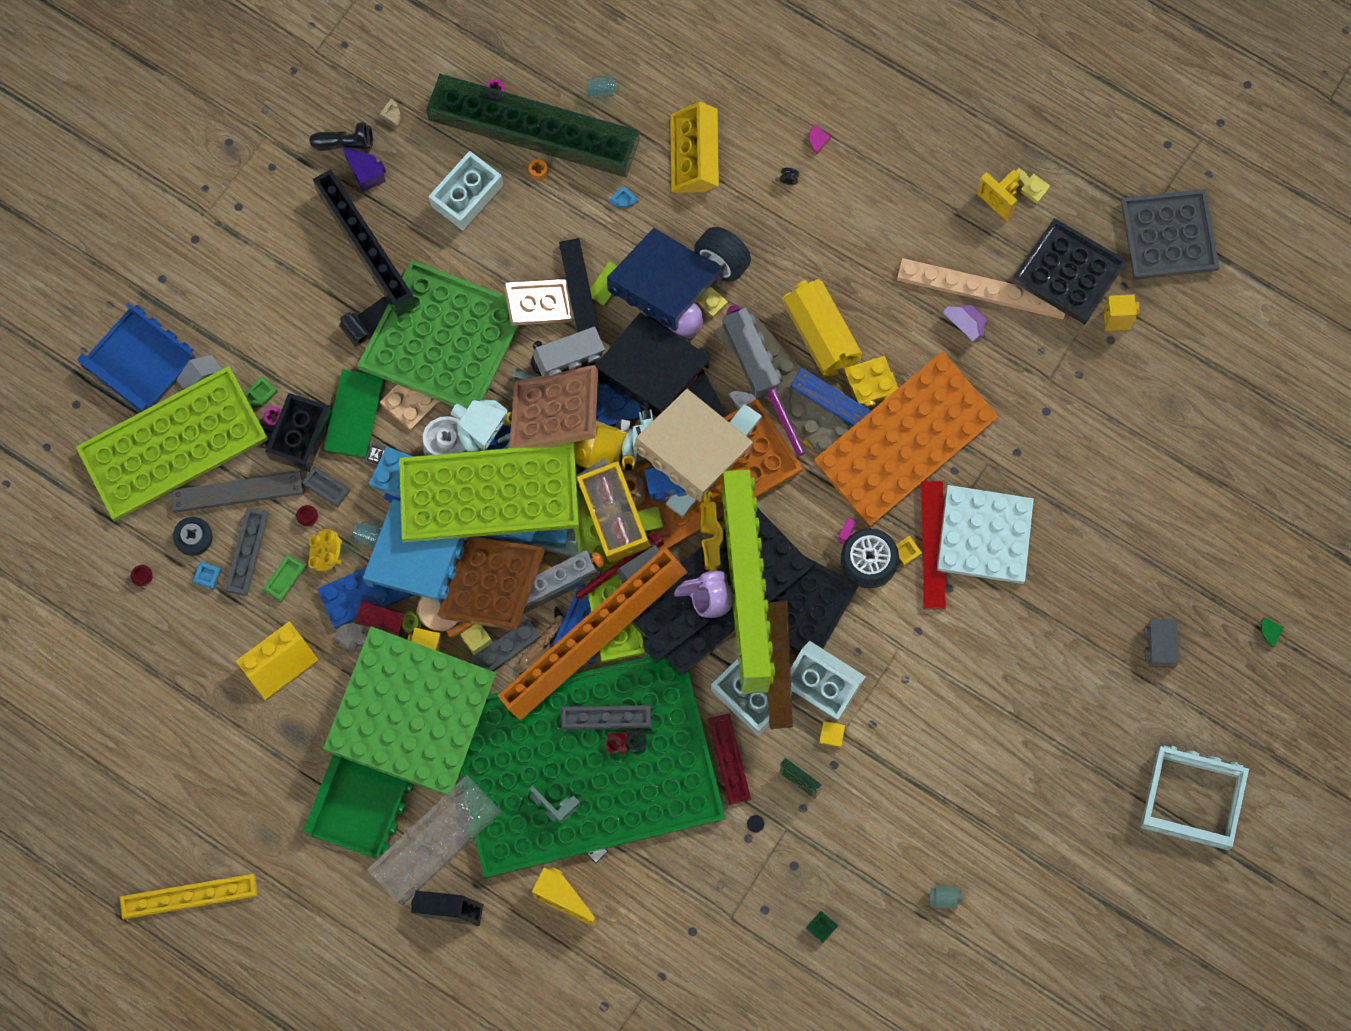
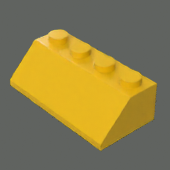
(694, 149)

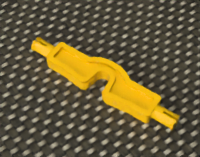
(710, 525)

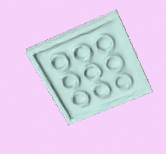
(985, 534)

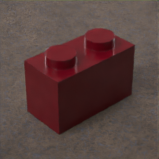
(379, 617)

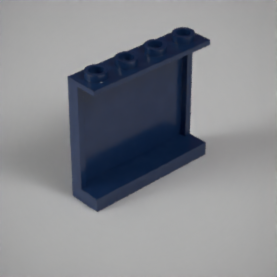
(662, 278)

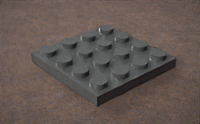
(1169, 234)

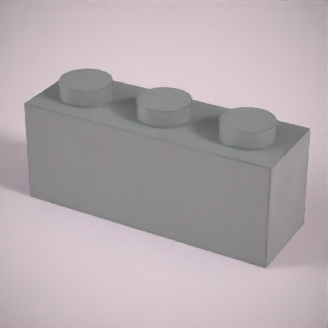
(569, 352)

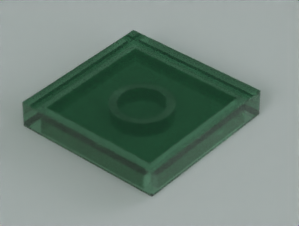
(800, 778)

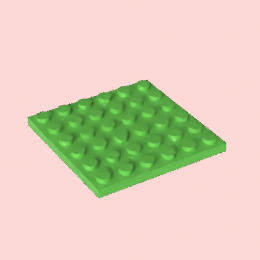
(446, 343)
(409, 711)

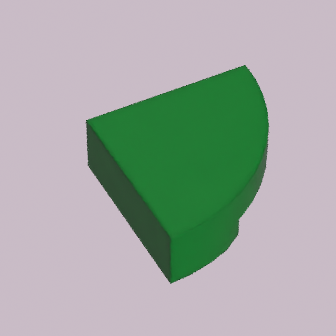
(1270, 631)

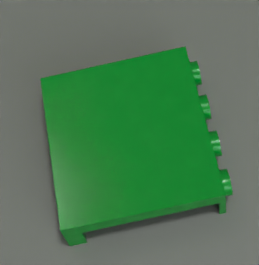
(357, 807)

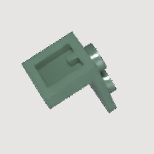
(566, 807)

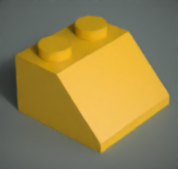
(605, 446)

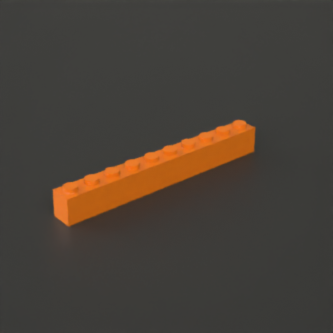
(592, 633)

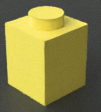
(476, 639)

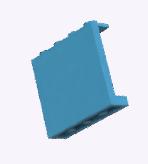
(412, 567)

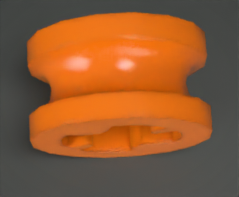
(538, 176)

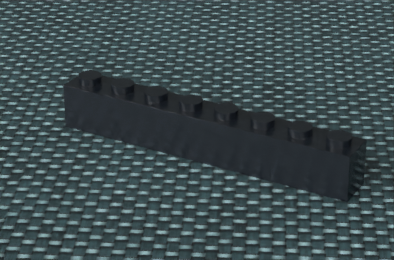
(364, 243)

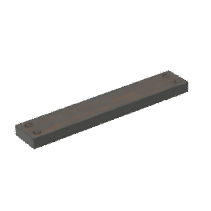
(236, 492)

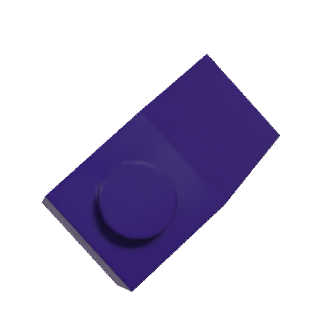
(365, 168)

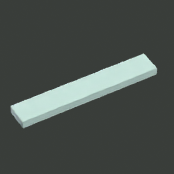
(744, 421)

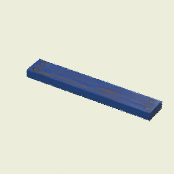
(828, 397)

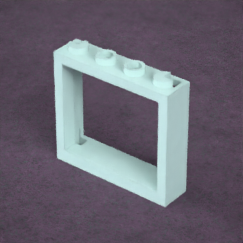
(1185, 832)

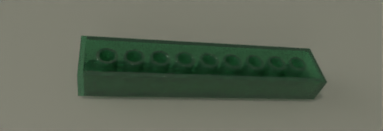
(533, 125)

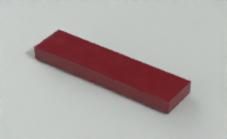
(729, 759)

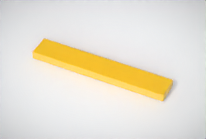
(188, 896)

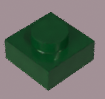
(822, 927)

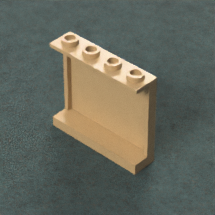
(692, 444)

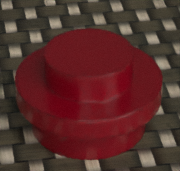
(307, 515)
(141, 575)

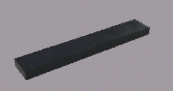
(578, 285)

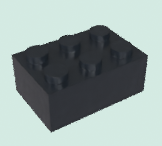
(298, 432)

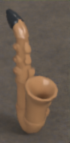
(538, 649)

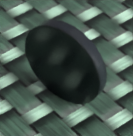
(755, 823)

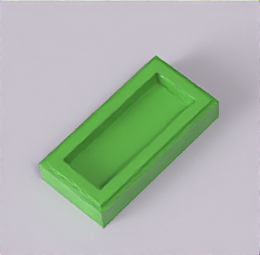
(284, 578)

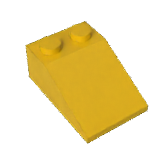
(558, 893)

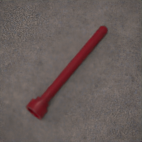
(653, 538)

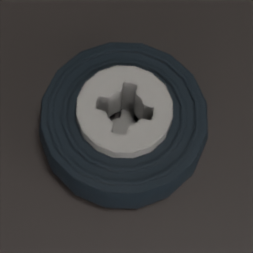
(198, 542)

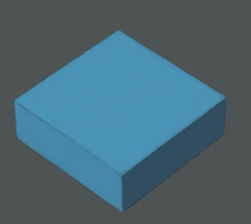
(207, 575)

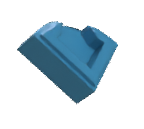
(623, 198)

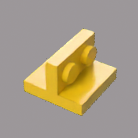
(1000, 195)

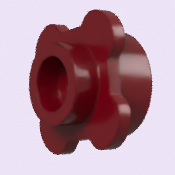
(611, 742)

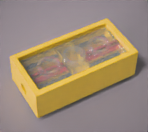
(613, 512)

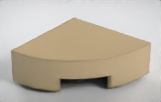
(391, 113)

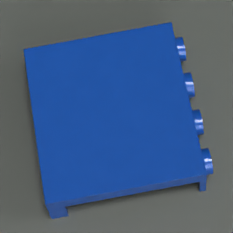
(138, 359)

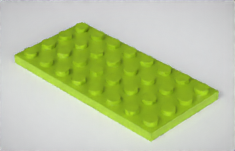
(171, 443)
(488, 493)

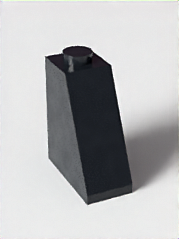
(447, 907)

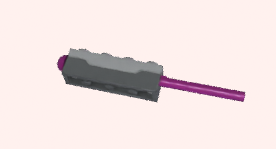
(757, 364)

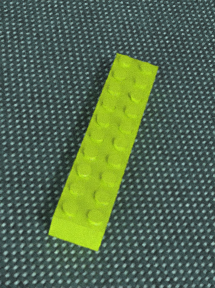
(746, 582)

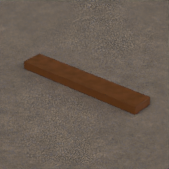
(780, 691)

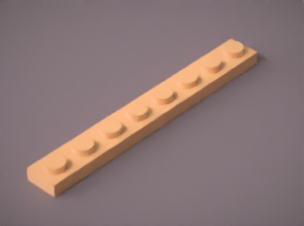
(974, 287)

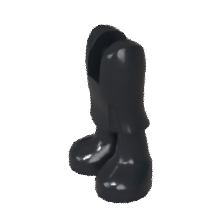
(361, 139)

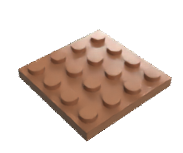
(554, 409)

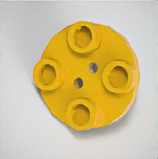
(324, 550)

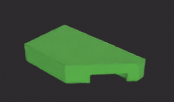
(260, 392)

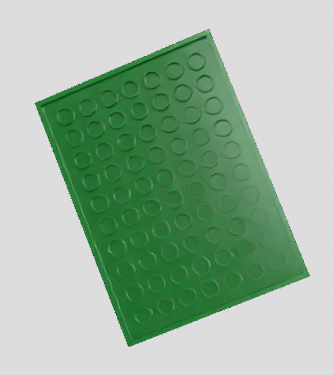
(619, 794)

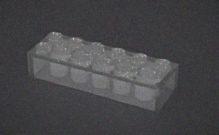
(434, 840)

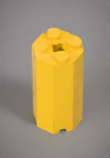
(821, 327)

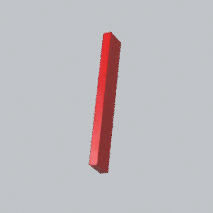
(932, 516)

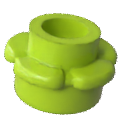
(407, 627)

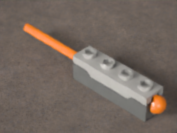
(555, 582)

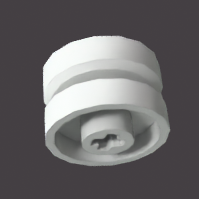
(442, 437)

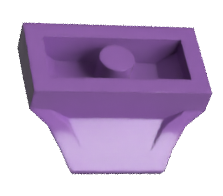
(967, 320)

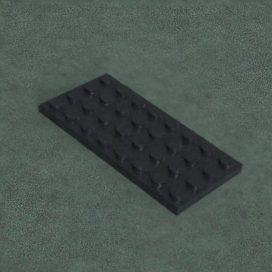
(782, 569)

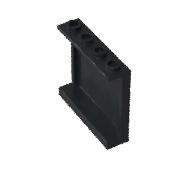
(651, 364)

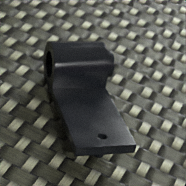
(362, 326)

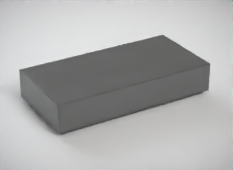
(325, 487)

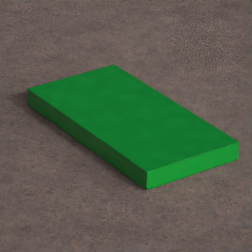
(354, 414)

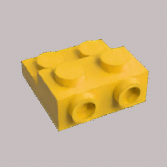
(871, 381)

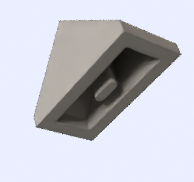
(197, 370)

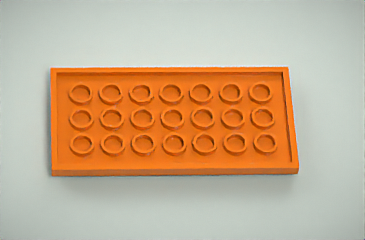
(905, 438)
(768, 461)

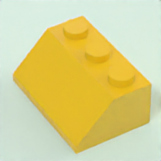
(277, 660)

